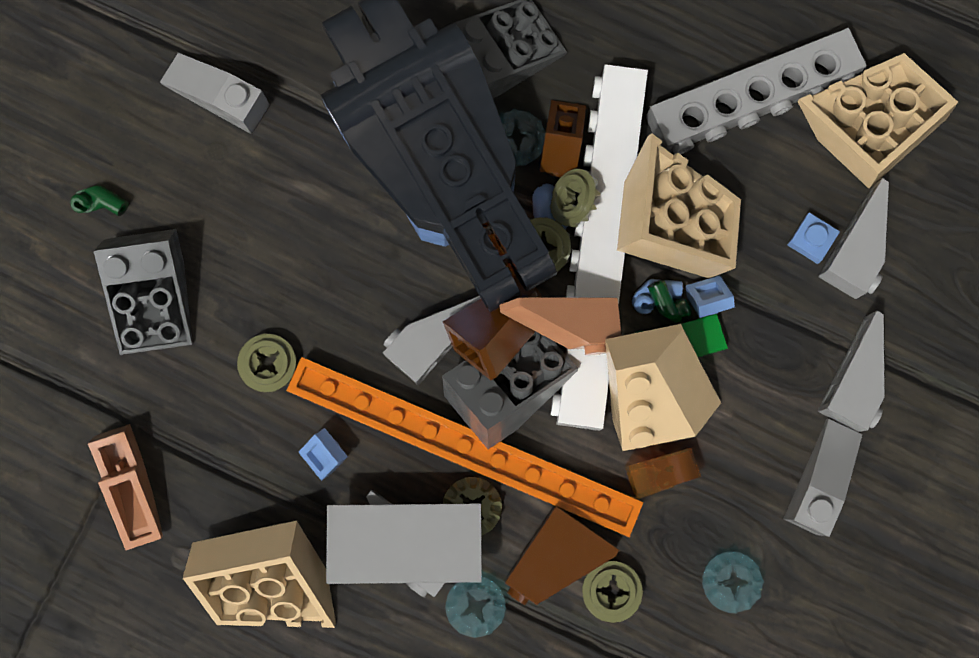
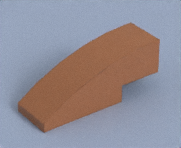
(126, 486)

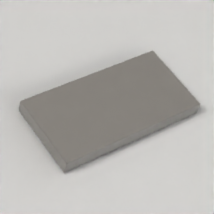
(404, 543)

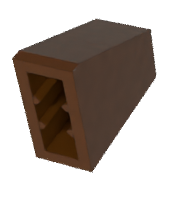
(487, 337)
(556, 558)

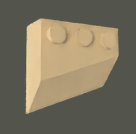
(877, 116)
(677, 214)
(657, 387)
(260, 578)

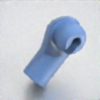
(542, 200)
(643, 301)

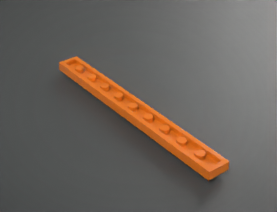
(464, 448)

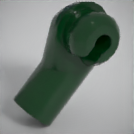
(98, 198)
(665, 304)

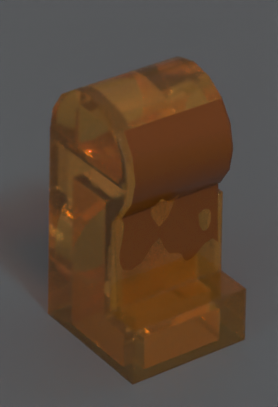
(662, 472)

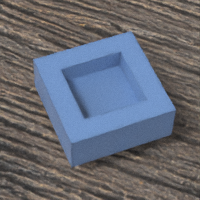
(813, 238)
(710, 296)
(323, 454)

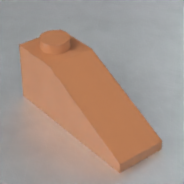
(569, 321)

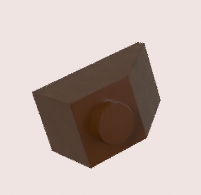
(563, 138)

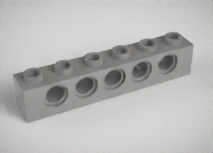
(835, 52)

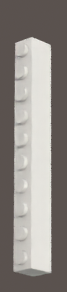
(597, 261)

